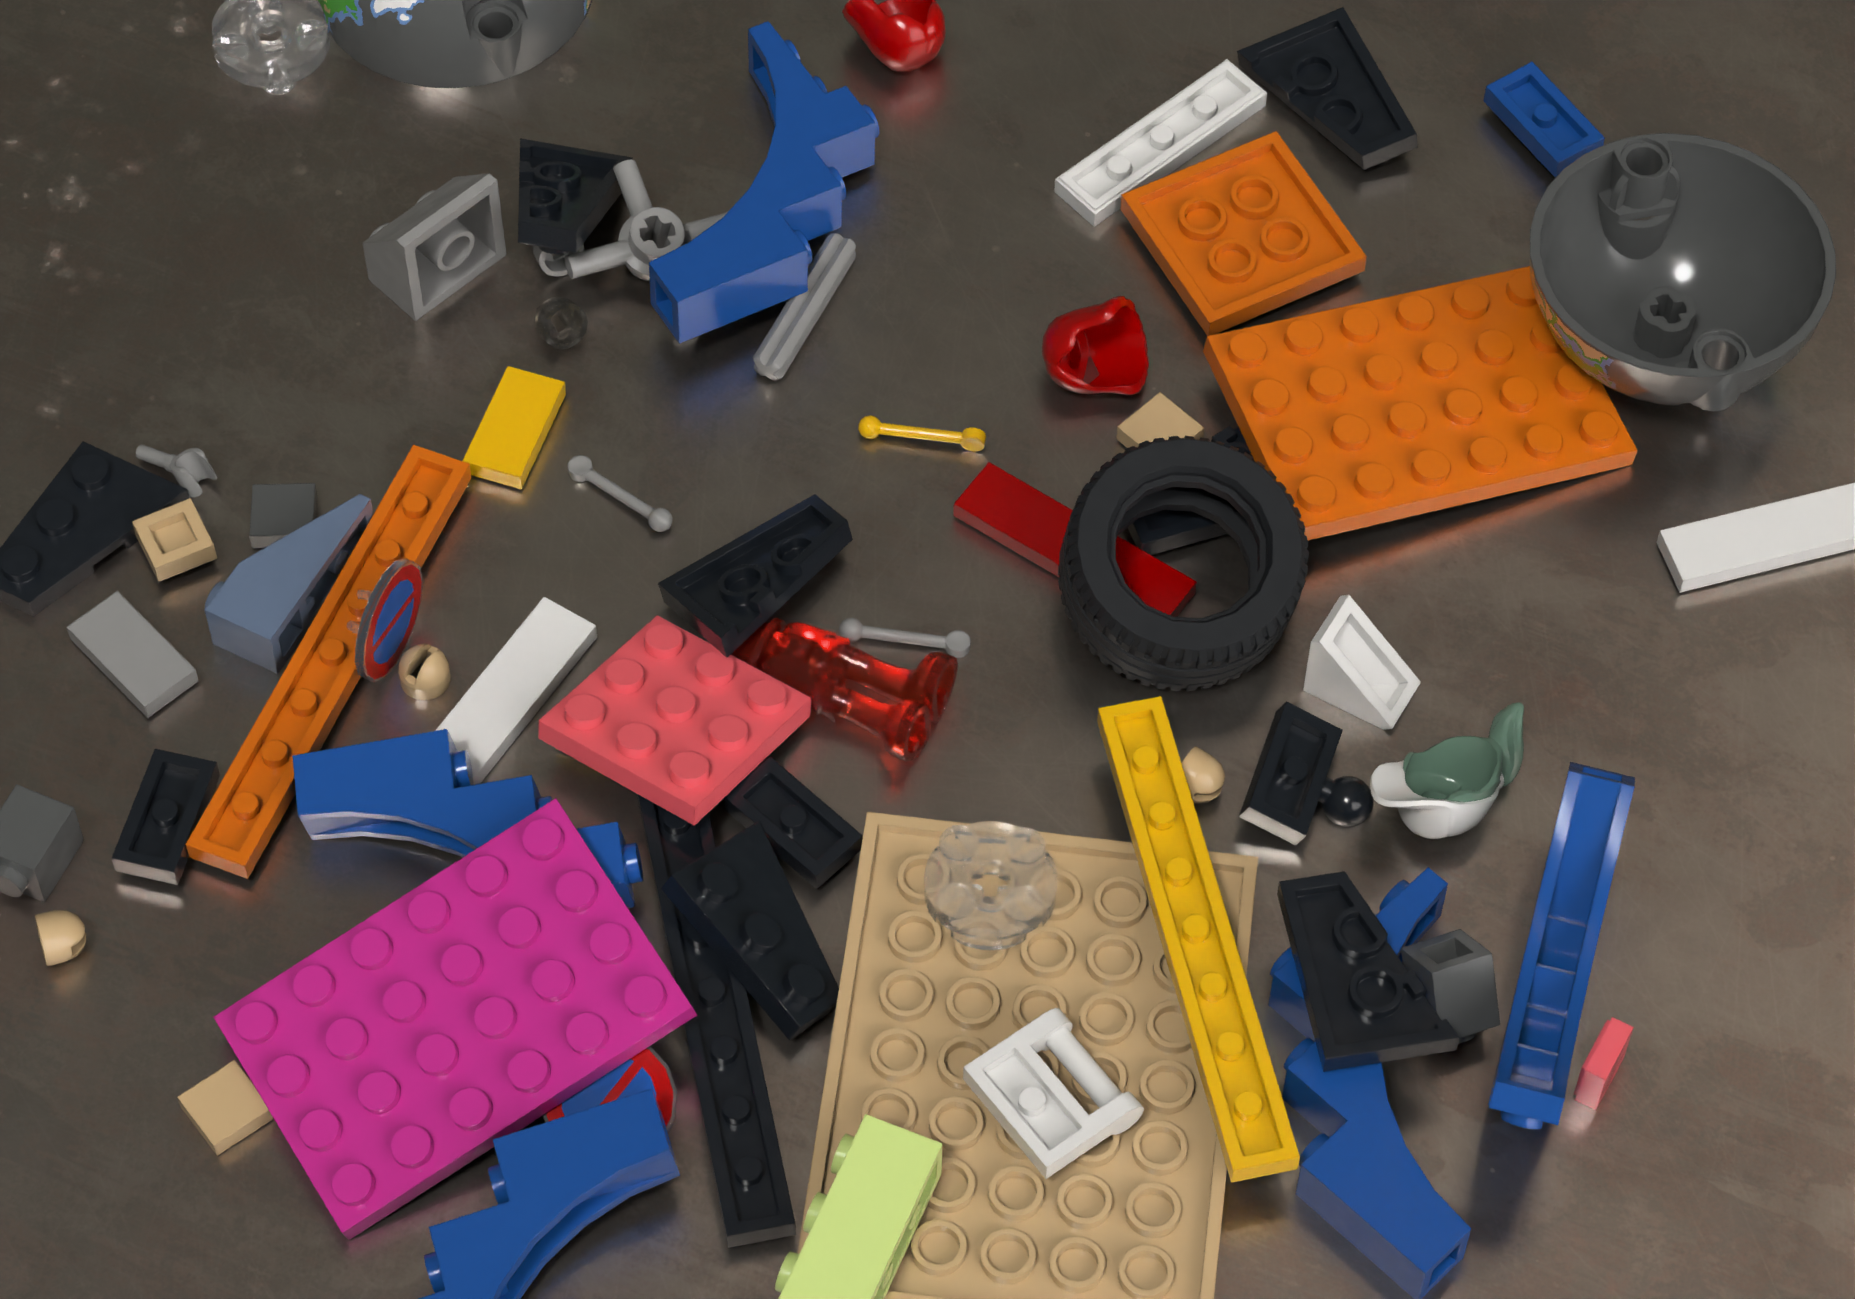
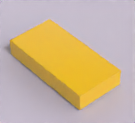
(514, 427)

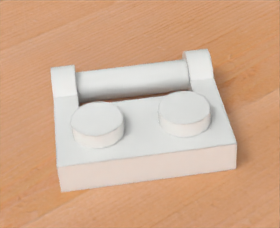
(1035, 1103)

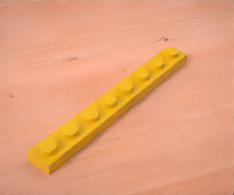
(1198, 941)

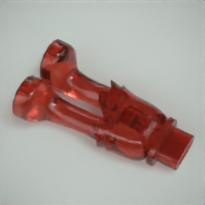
(821, 663)

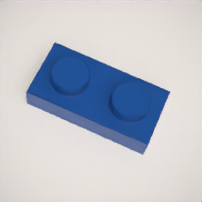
(1542, 117)

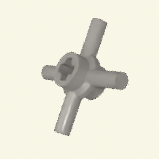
(643, 236)

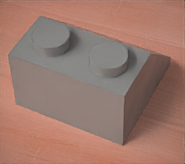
(438, 244)

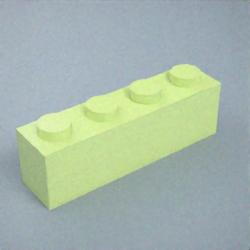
(866, 1217)

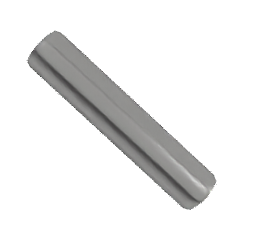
(804, 310)

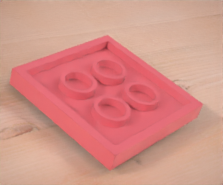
(675, 719)

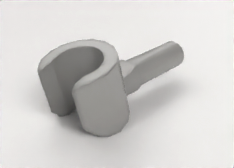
(187, 466)

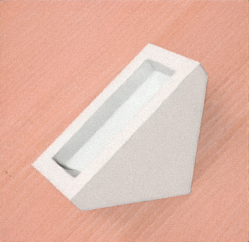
(1358, 667)

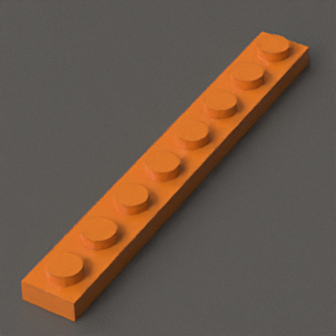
(323, 667)

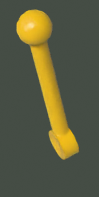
(970, 439)

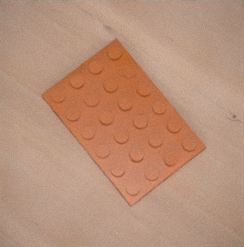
(1416, 403)

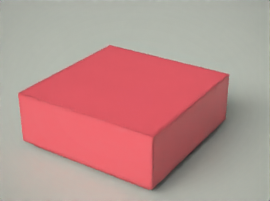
(1602, 1063)

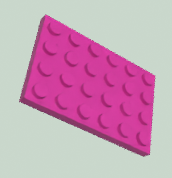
(453, 1018)

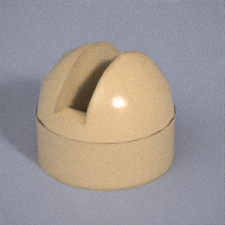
(433, 675)
(1203, 775)
(60, 935)

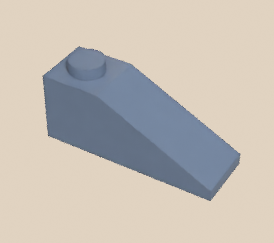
(279, 590)

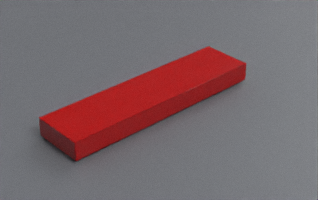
(1036, 527)

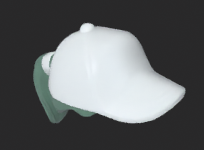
(1455, 780)

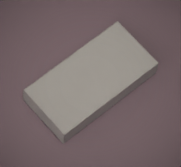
(132, 654)

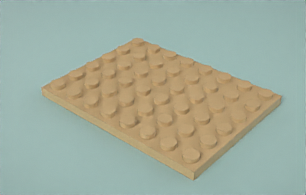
(919, 1006)

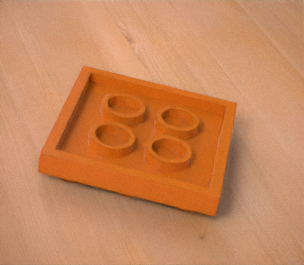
(1242, 233)

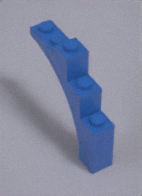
(762, 244)
(427, 795)
(1561, 947)
(1359, 1165)
(547, 1191)

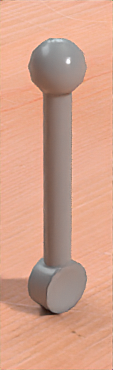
(581, 470)
(955, 643)

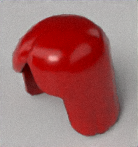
(899, 32)
(1110, 336)

